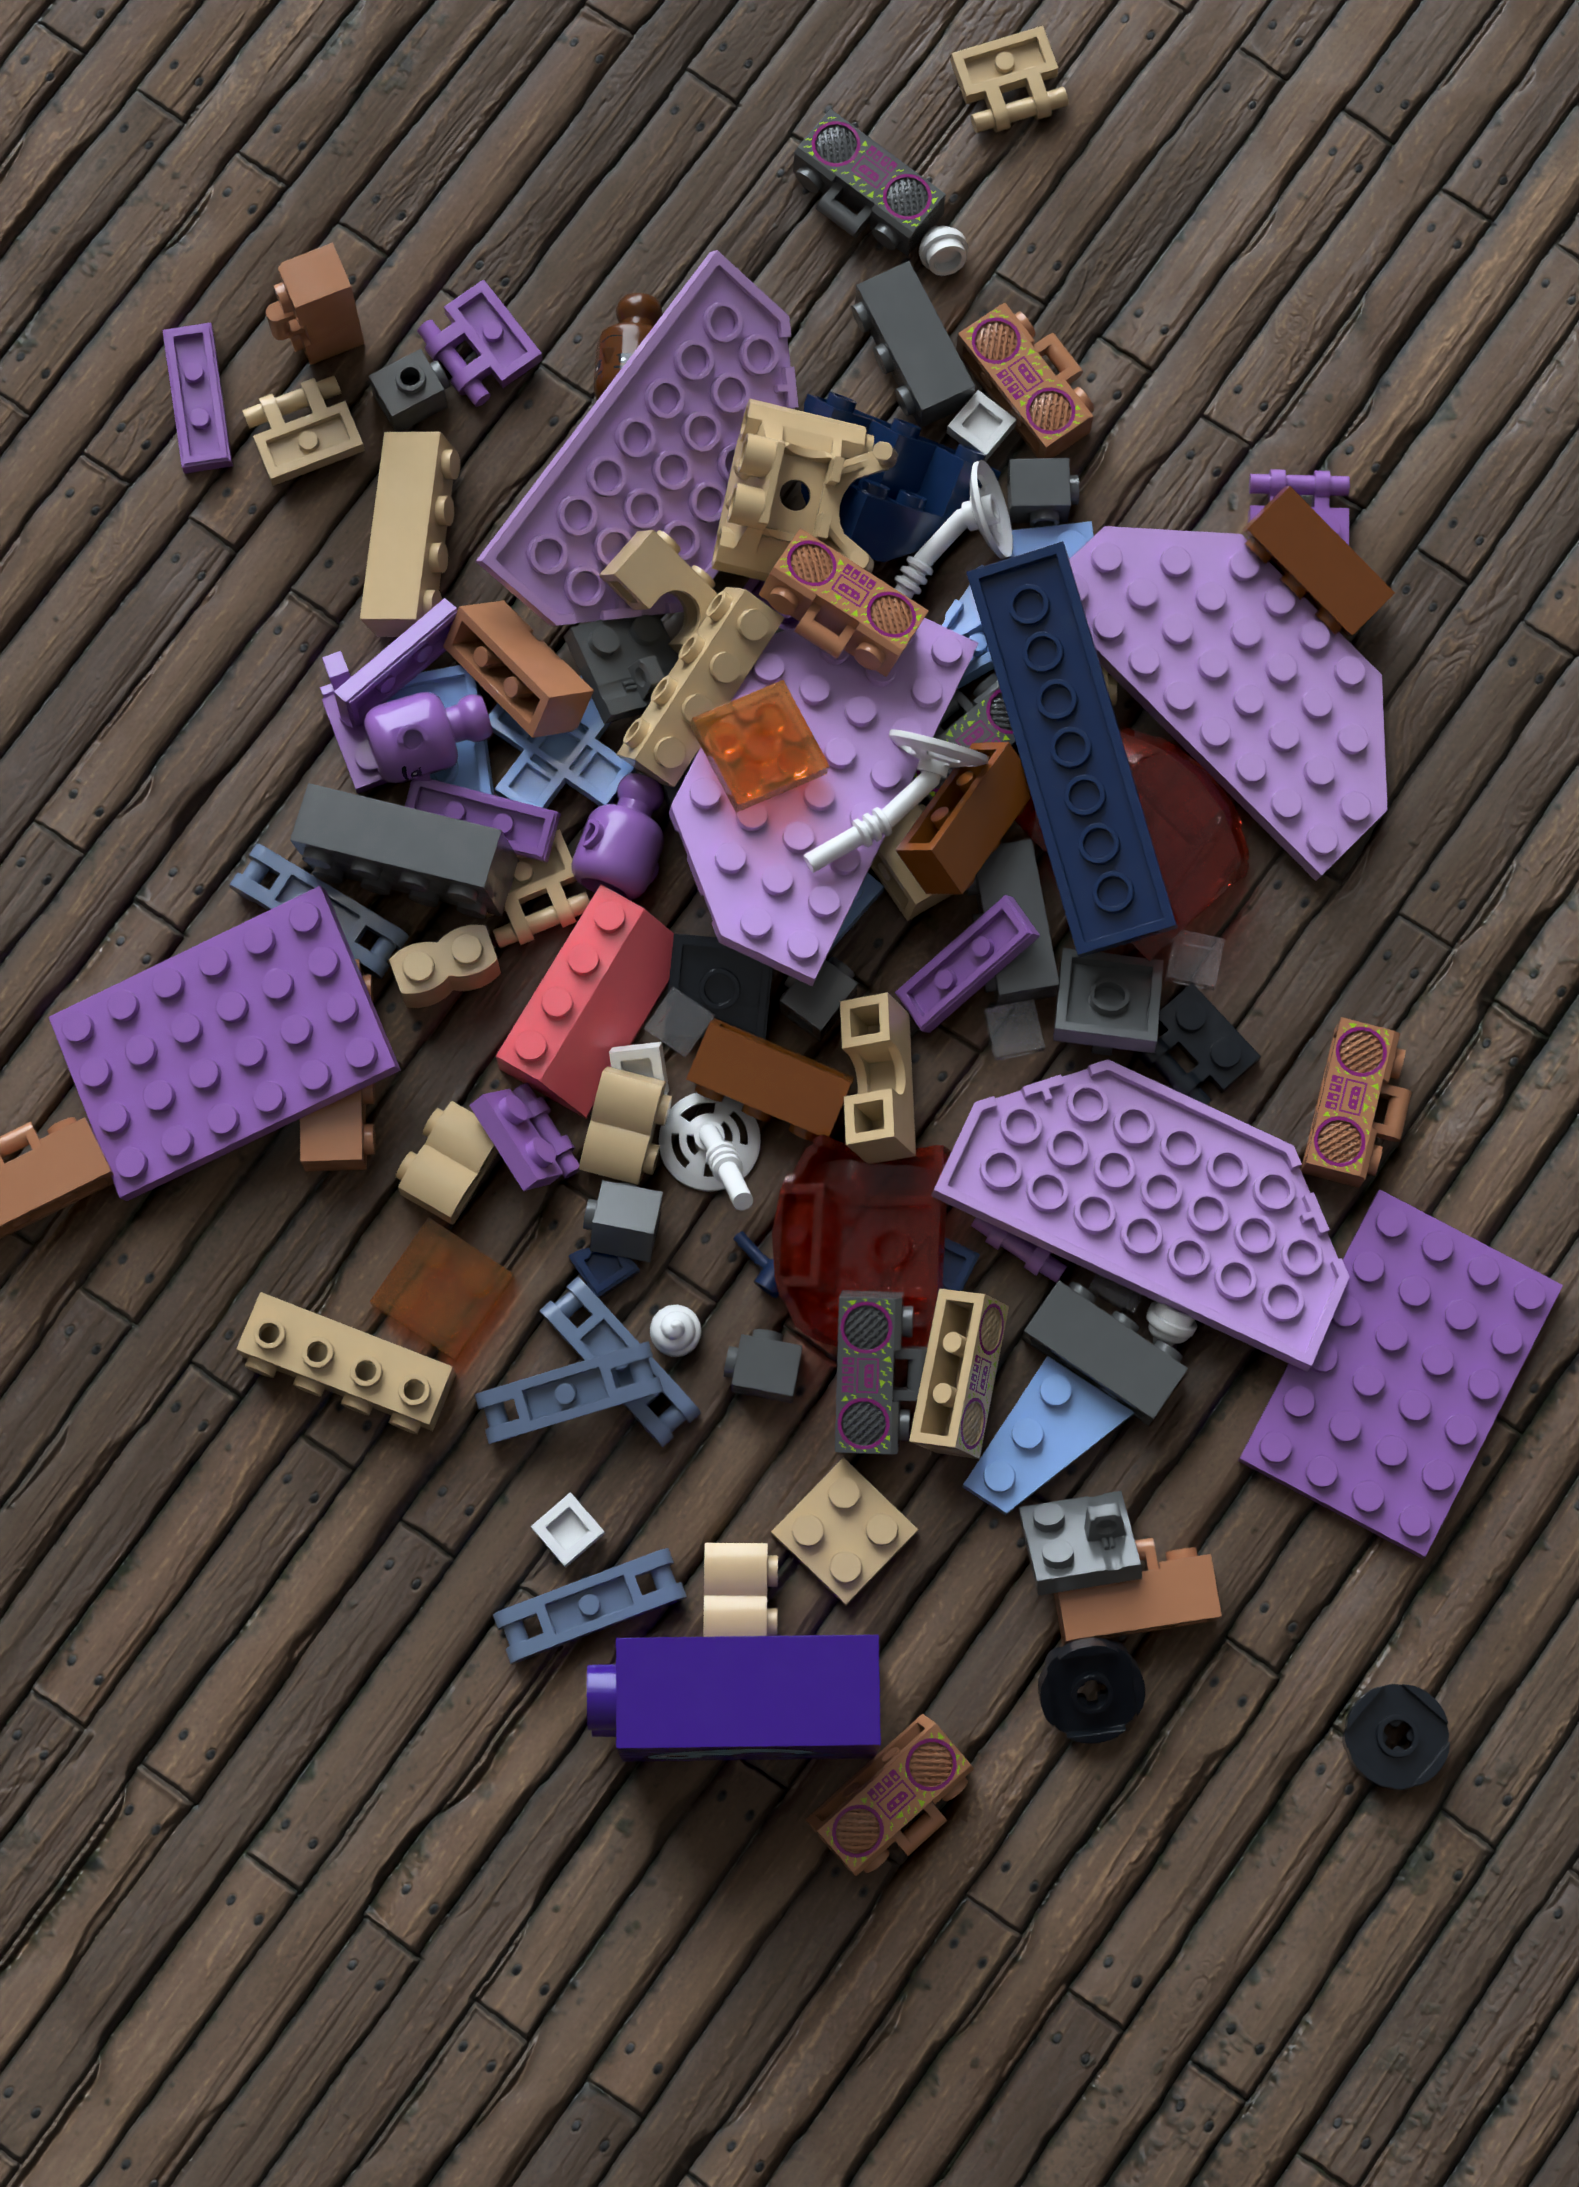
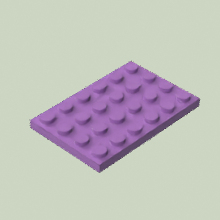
(224, 1043)
(1403, 1375)

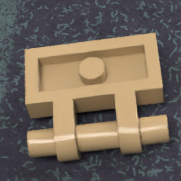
(1004, 66)
(308, 441)
(535, 879)

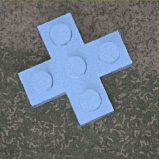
(559, 760)

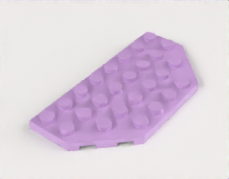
(649, 451)
(1242, 681)
(753, 859)
(1156, 1202)

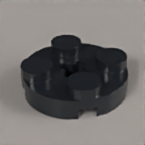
(1087, 1660)
(1427, 1736)

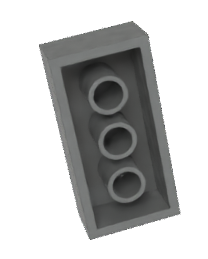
(404, 851)

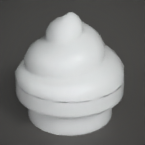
(943, 250)
(1169, 1324)
(675, 1330)

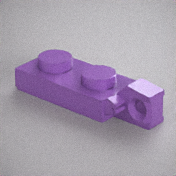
(352, 741)

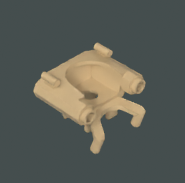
(785, 446)

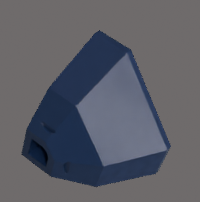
(908, 503)

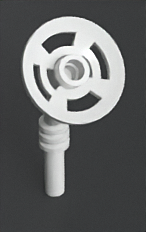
(983, 511)
(934, 762)
(727, 1159)

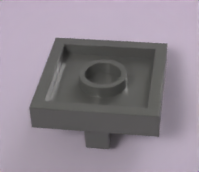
(622, 662)
(1108, 1001)
(1080, 1543)

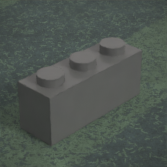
(912, 345)
(1014, 873)
(1105, 1350)

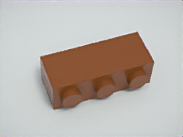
(1316, 562)
(966, 821)
(769, 1080)

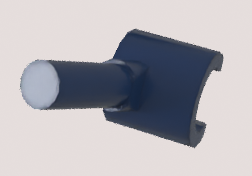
(766, 1278)

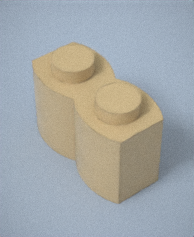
(457, 962)
(624, 1126)
(448, 1163)
(737, 1590)

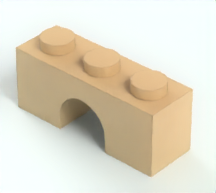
(652, 567)
(882, 1112)

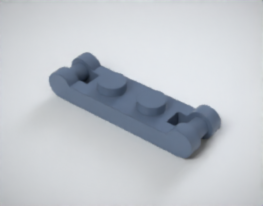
(353, 917)
(605, 1334)
(568, 1392)
(589, 1605)

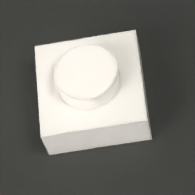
(981, 424)
(641, 1059)
(567, 1529)

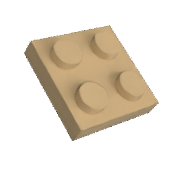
(844, 1531)

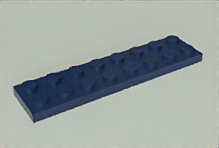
(1071, 750)

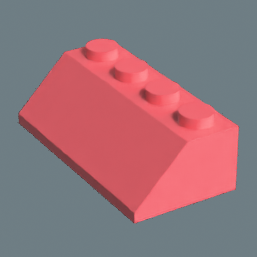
(590, 1001)

